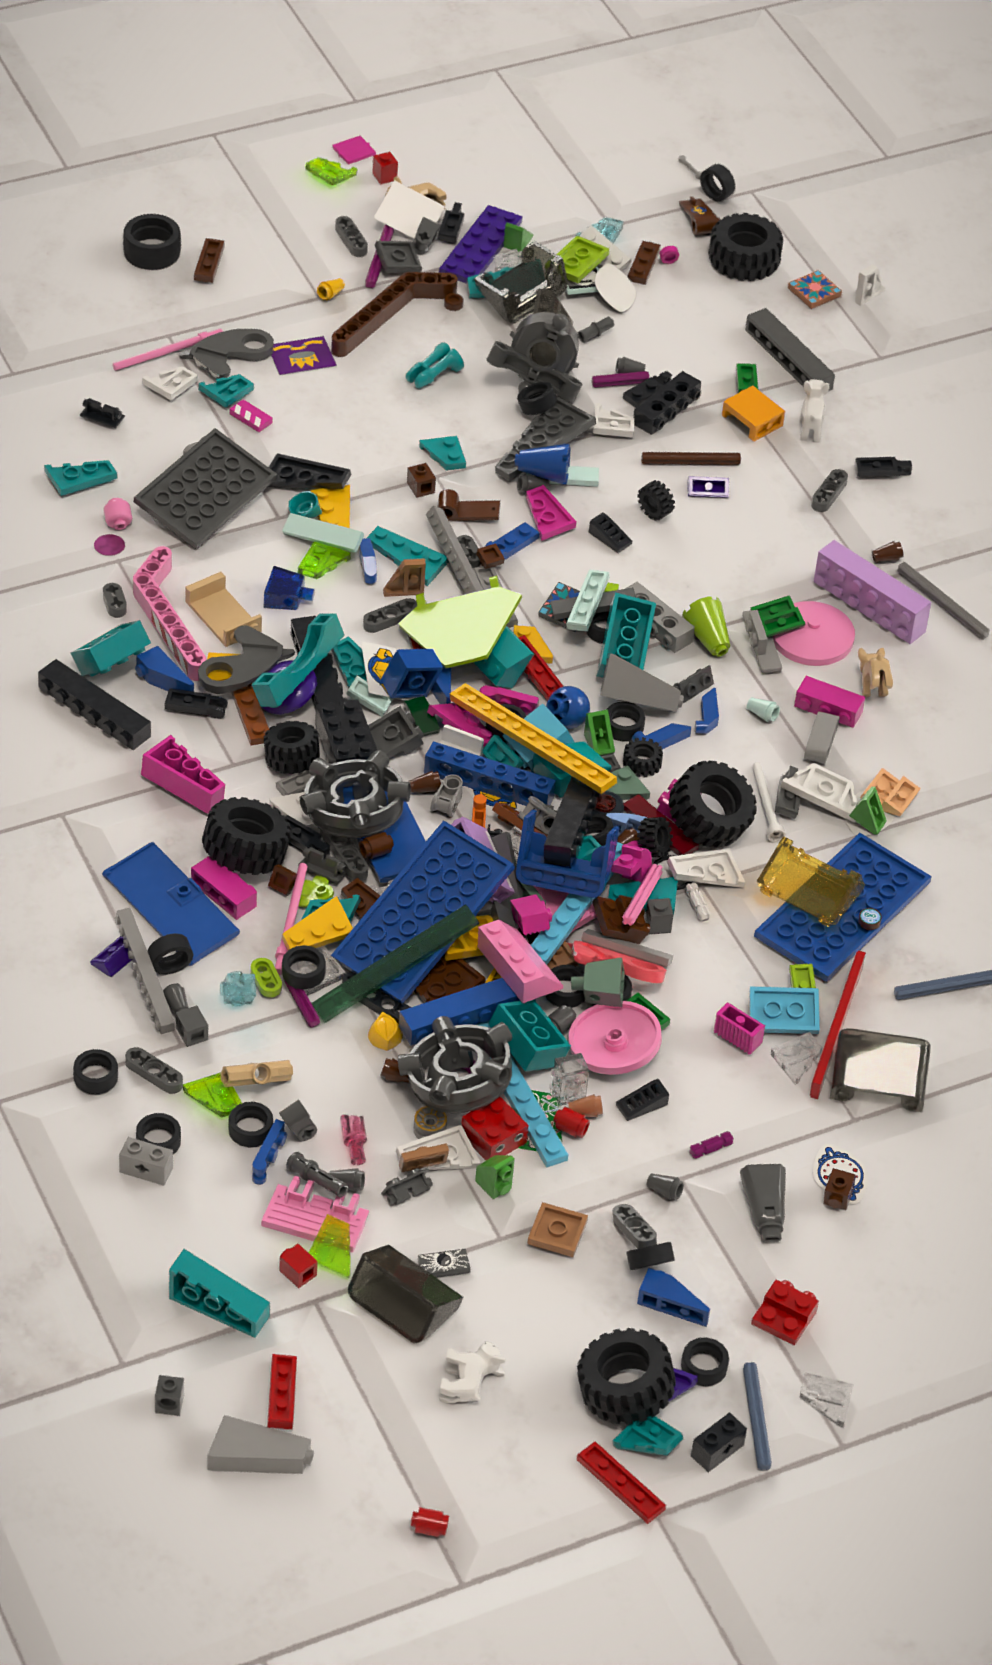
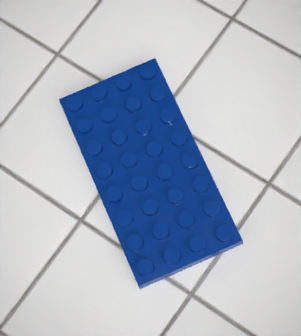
(436, 882)
(888, 888)

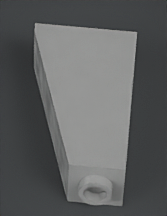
(635, 685)
(255, 1448)

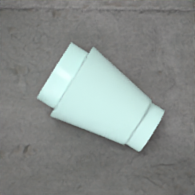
(763, 708)

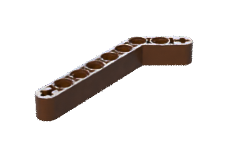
(390, 301)

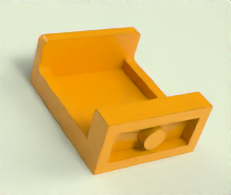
(755, 412)

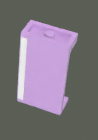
(482, 836)

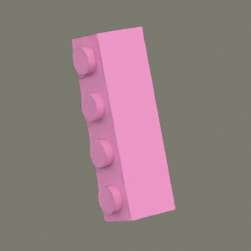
(516, 961)

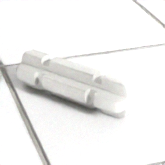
(697, 901)

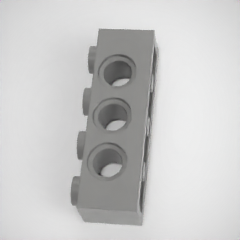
(667, 624)

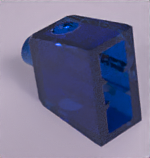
(286, 590)

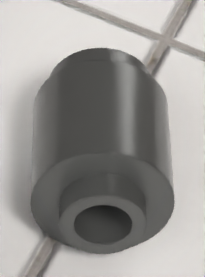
(563, 1018)

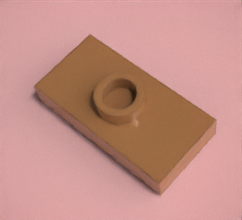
(423, 1157)

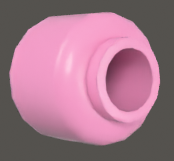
(117, 513)

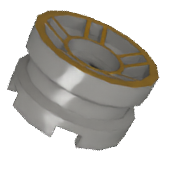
(429, 1122)

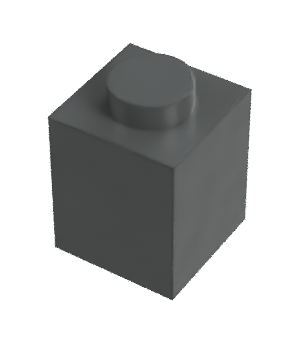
(659, 915)

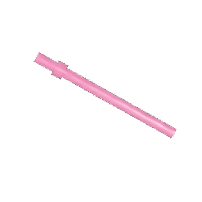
(163, 351)
(292, 912)

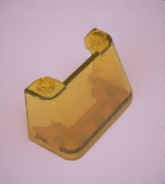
(809, 883)

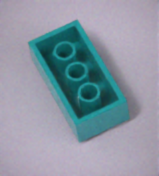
(627, 631)

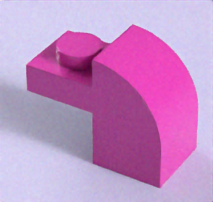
(633, 862)

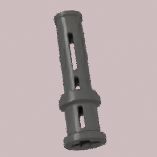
(310, 1171)

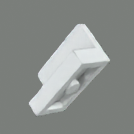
(462, 740)

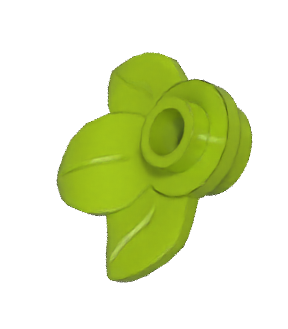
(315, 889)

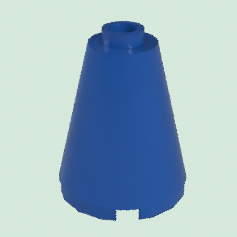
(546, 462)

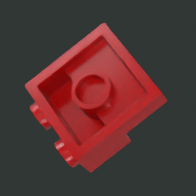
(786, 1311)

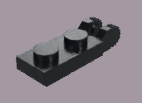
(195, 703)

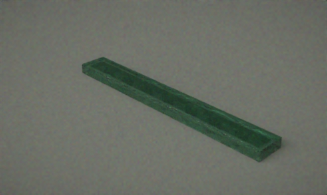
(395, 963)

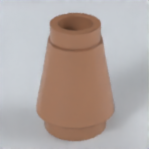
(588, 1106)

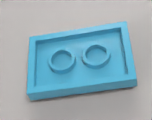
(785, 1009)

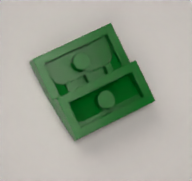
(779, 616)

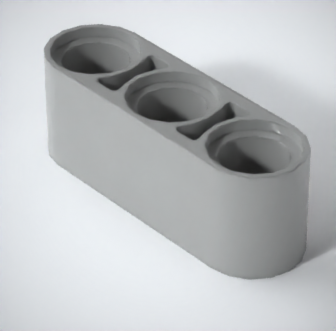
(821, 737)

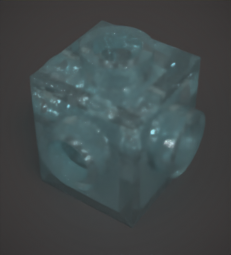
(238, 988)

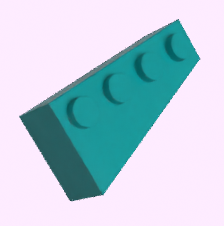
(216, 1294)

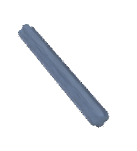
(943, 984)
(757, 1416)

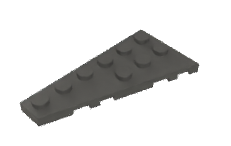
(551, 428)

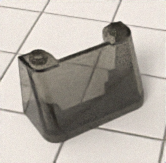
(516, 290)
(881, 1066)

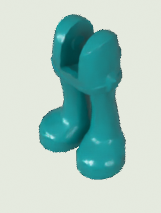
(423, 375)

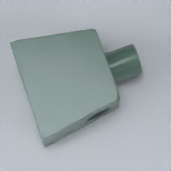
(602, 982)

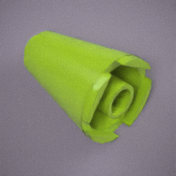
(709, 624)

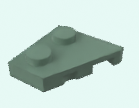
(628, 784)

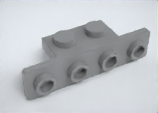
(763, 645)

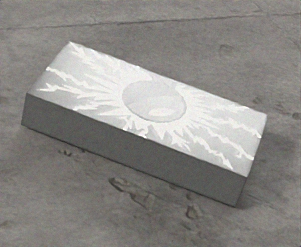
(445, 1262)

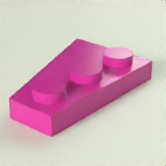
(548, 513)
(461, 719)

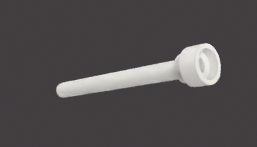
(775, 830)

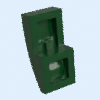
(418, 709)

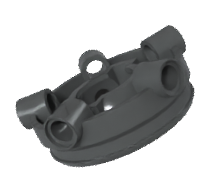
(370, 809)
(451, 1049)

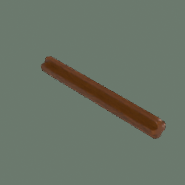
(710, 458)

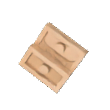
(893, 793)

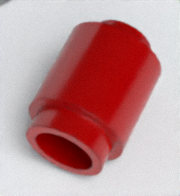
(571, 1122)
(430, 1522)

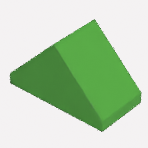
(516, 237)
(599, 732)
(869, 812)

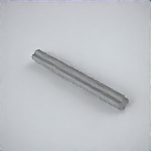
(943, 600)

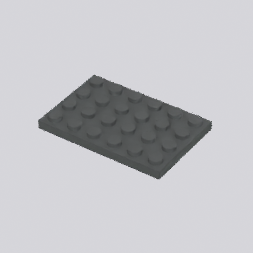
(205, 488)

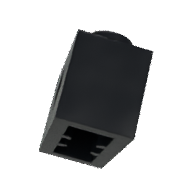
(718, 1442)

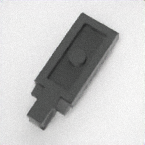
(787, 802)

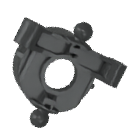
(542, 328)

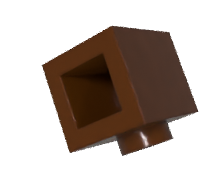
(421, 480)
(839, 1189)

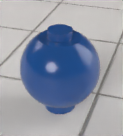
(569, 706)

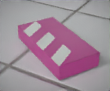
(251, 415)

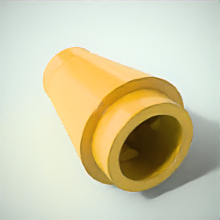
(328, 289)

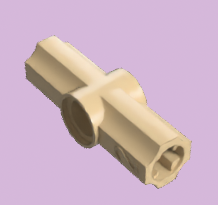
(245, 1074)

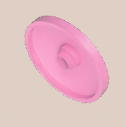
(823, 639)
(616, 1037)

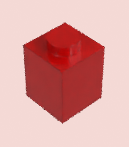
(385, 167)
(298, 1265)

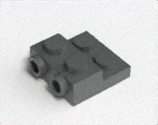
(396, 733)

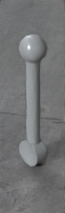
(682, 159)

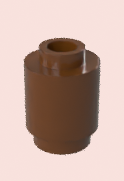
(376, 845)

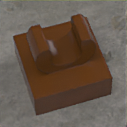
(490, 556)
(282, 879)

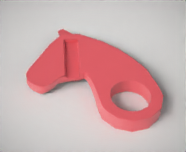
(634, 967)

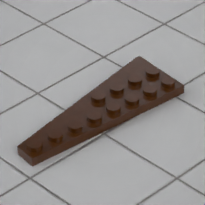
(445, 977)

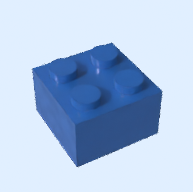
(411, 673)

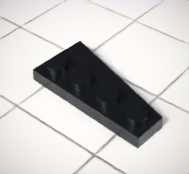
(303, 473)

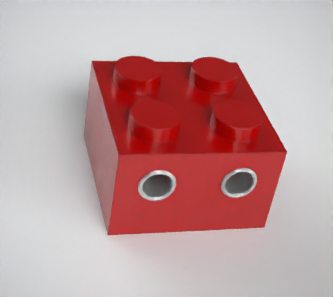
(495, 1129)

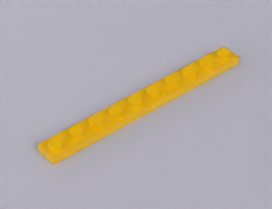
(533, 738)

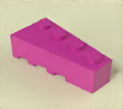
(182, 775)

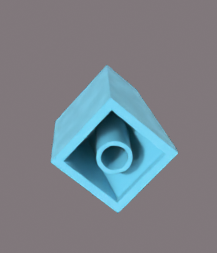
(547, 722)

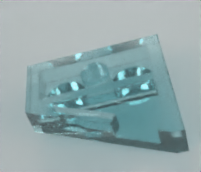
(608, 227)

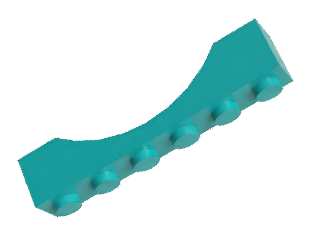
(321, 637)

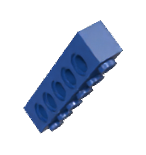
(489, 775)

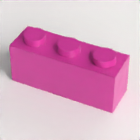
(823, 697)
(224, 887)

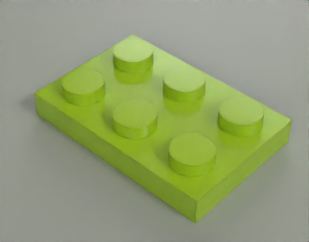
(581, 257)

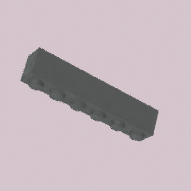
(787, 348)

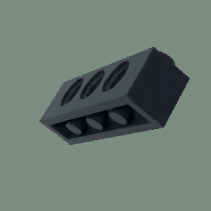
(667, 402)

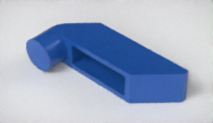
(368, 561)
(709, 712)
(667, 735)

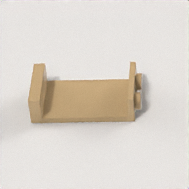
(219, 608)

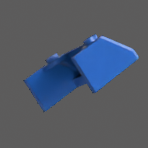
(582, 878)

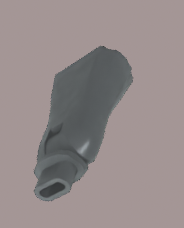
(766, 1197)

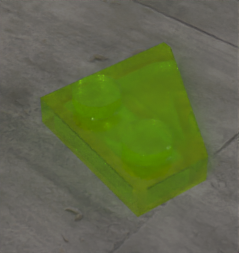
(329, 170)
(321, 559)
(213, 1095)
(332, 1246)

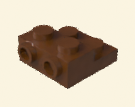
(610, 919)

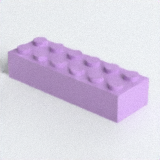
(872, 591)

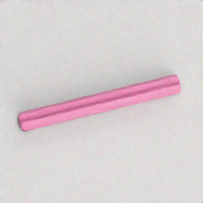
(642, 894)

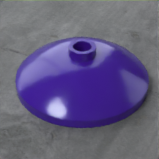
(298, 697)

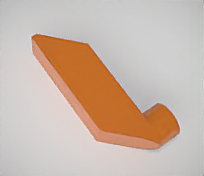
(479, 810)

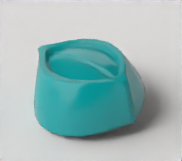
(305, 505)

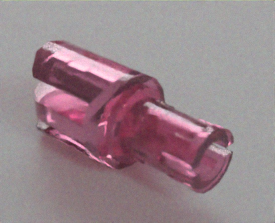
(354, 1137)

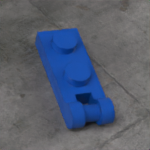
(516, 540)
(268, 1151)

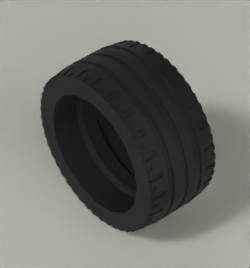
(152, 255)

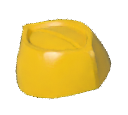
(385, 1032)

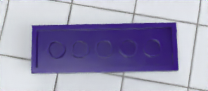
(479, 244)

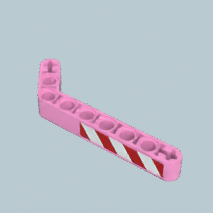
(161, 613)

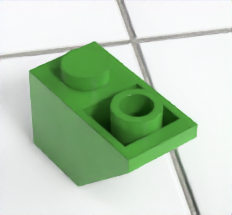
(496, 1175)

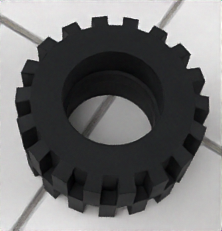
(291, 746)

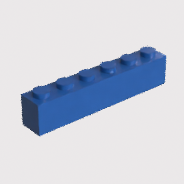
(463, 1008)

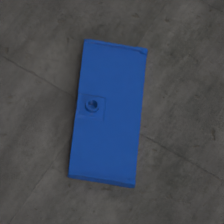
(406, 839)
(170, 900)

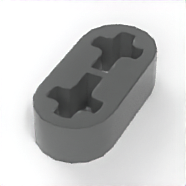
(467, 541)
(118, 599)

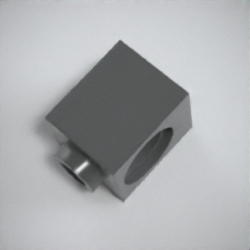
(191, 1026)
(169, 1395)

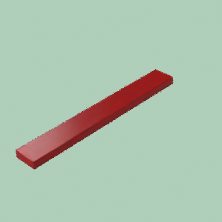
(837, 1024)

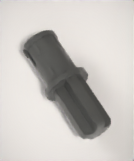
(596, 329)

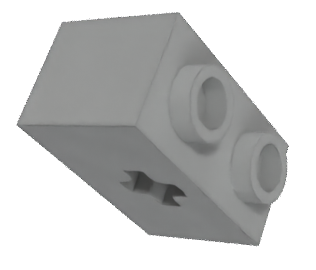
(146, 1161)

